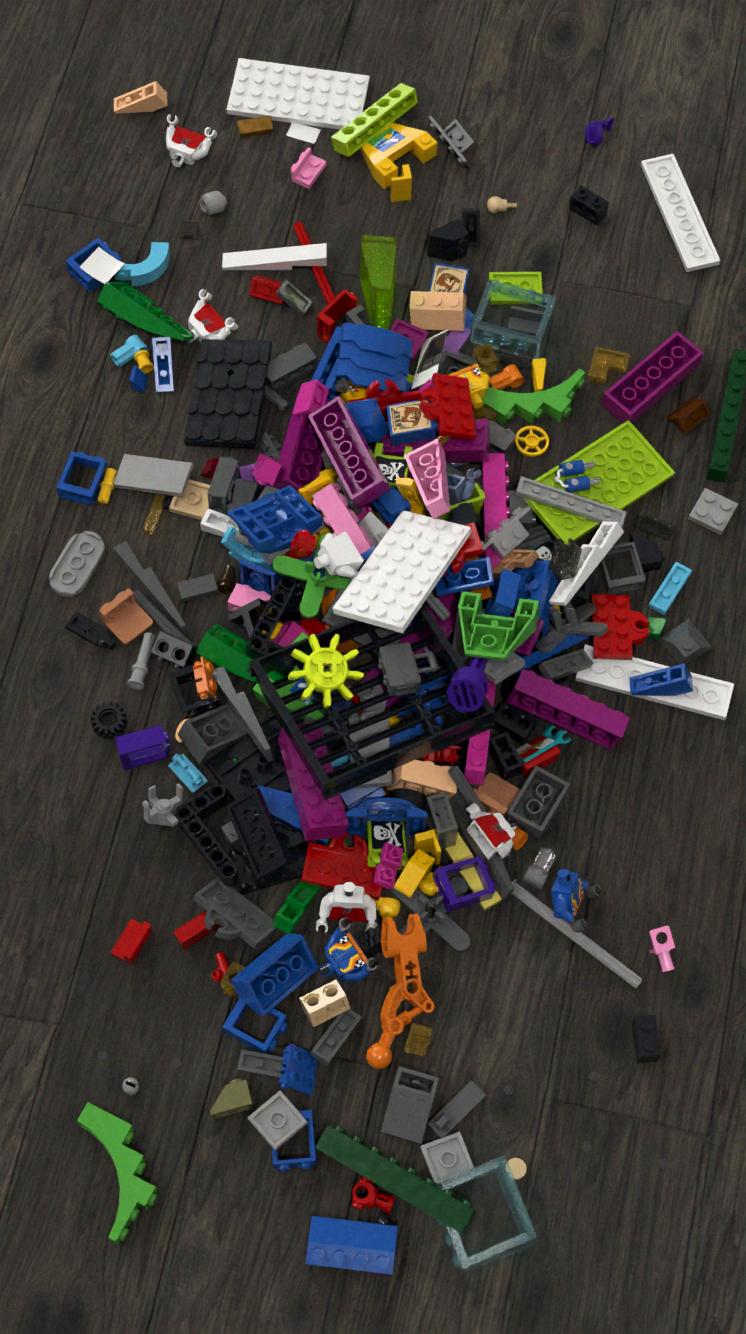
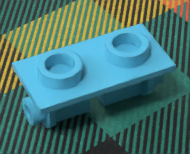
(187, 772)

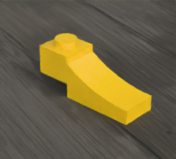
(325, 478)

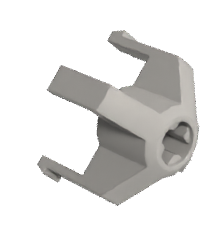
(373, 710)
(162, 809)

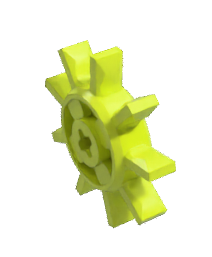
(317, 678)

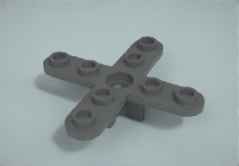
(572, 624)
(441, 923)

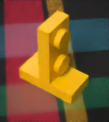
(411, 492)

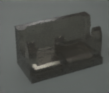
(565, 559)

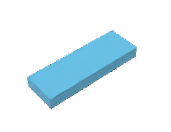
(670, 588)

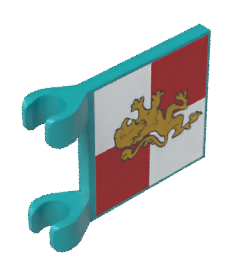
(541, 743)

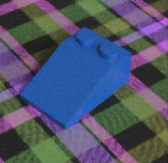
(258, 577)

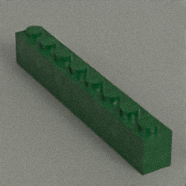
(728, 418)
(397, 1180)

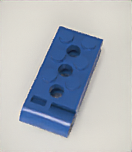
(328, 365)
(538, 584)

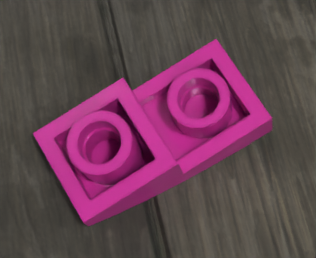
(389, 863)

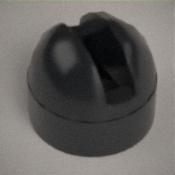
(384, 1219)

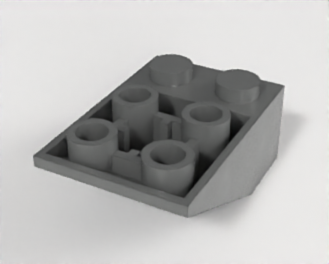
(410, 1105)

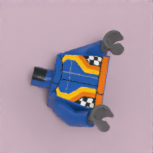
(567, 897)
(346, 957)

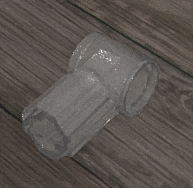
(538, 872)

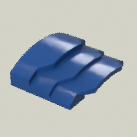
(372, 355)
(275, 519)
(386, 810)

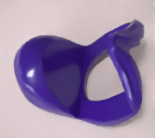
(594, 132)

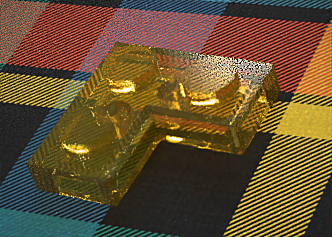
(605, 359)

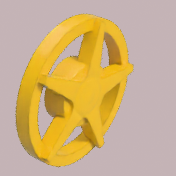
(532, 441)

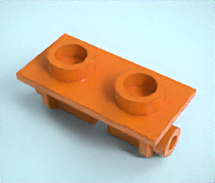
(204, 670)

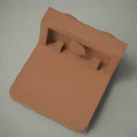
(125, 617)
(496, 794)

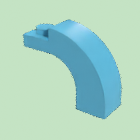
(149, 269)
(241, 551)

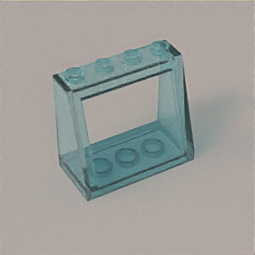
(485, 333)
(527, 1234)

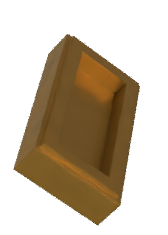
(255, 126)

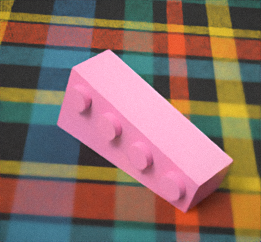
(430, 475)
(337, 514)

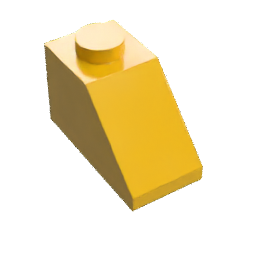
(414, 872)

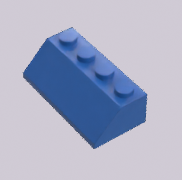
(275, 973)
(351, 1245)

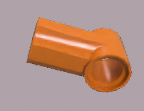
(508, 377)

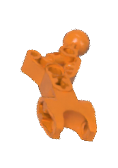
(405, 952)

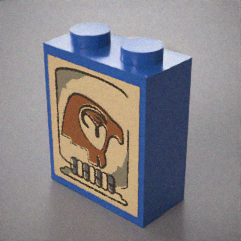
(449, 279)
(408, 423)

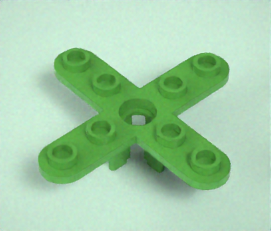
(315, 585)

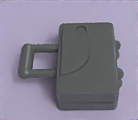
(400, 668)

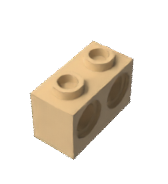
(324, 1003)

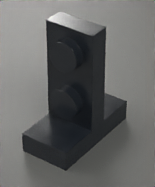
(248, 616)

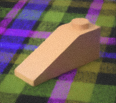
(144, 99)

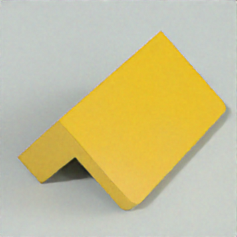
(401, 186)
(428, 842)

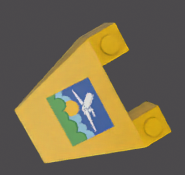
(393, 144)

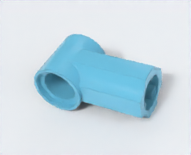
(127, 351)

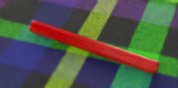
(317, 270)

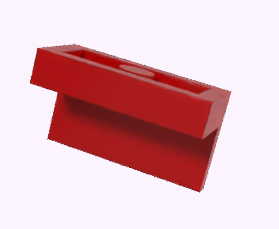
(265, 289)
(193, 931)
(132, 941)

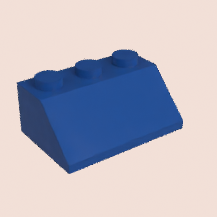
(369, 419)
(473, 576)

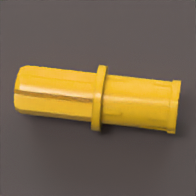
(107, 485)

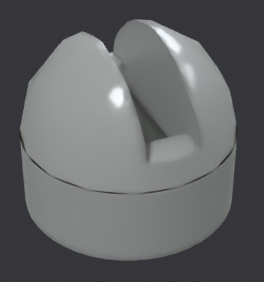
(129, 1090)

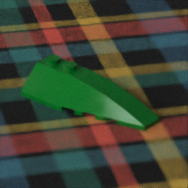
(139, 310)
(229, 651)

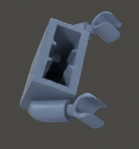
(459, 488)

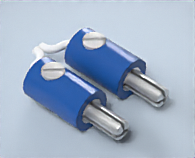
(574, 468)

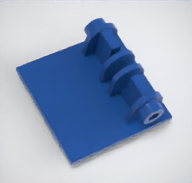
(299, 1070)

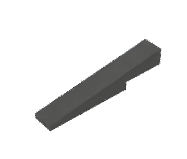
(149, 583)
(241, 708)
(495, 865)

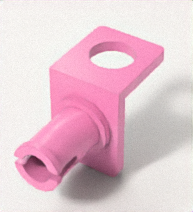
(662, 950)

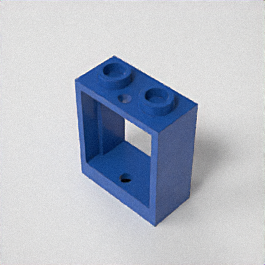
(74, 262)
(77, 493)
(503, 594)
(269, 1045)
(302, 1163)

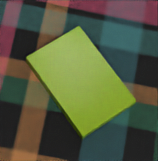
(523, 280)

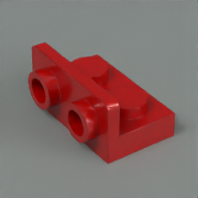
(542, 760)

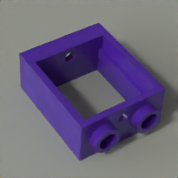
(143, 747)
(445, 889)

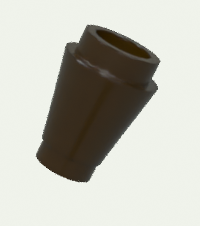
(227, 580)

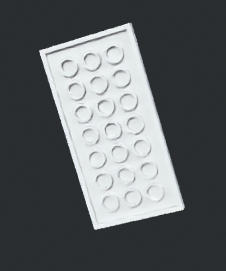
(297, 94)
(402, 571)

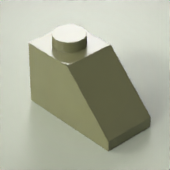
(232, 1100)

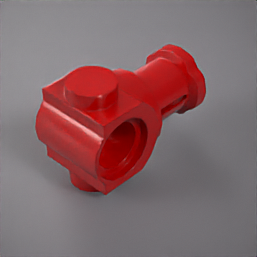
(302, 545)
(374, 1197)

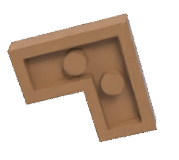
(515, 559)

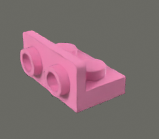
(307, 169)

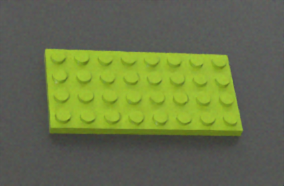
(626, 472)

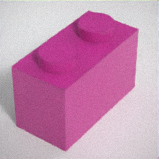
(266, 470)

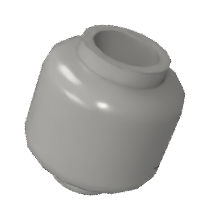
(213, 203)

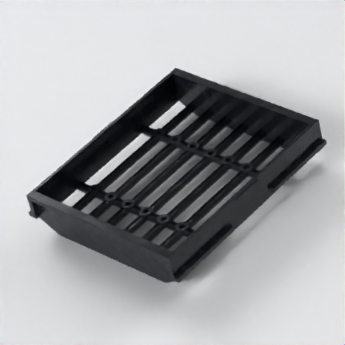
(380, 763)

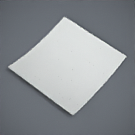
(101, 265)

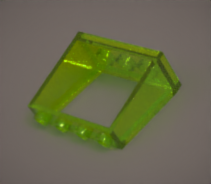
(378, 277)

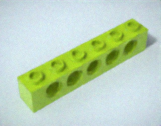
(374, 119)

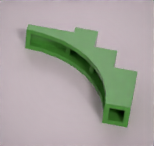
(530, 406)
(134, 1192)

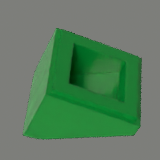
(656, 627)

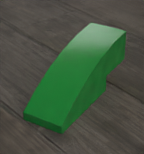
(295, 906)

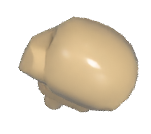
(497, 204)

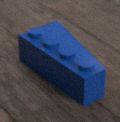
(283, 808)

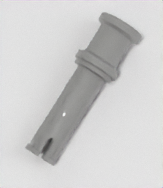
(140, 668)

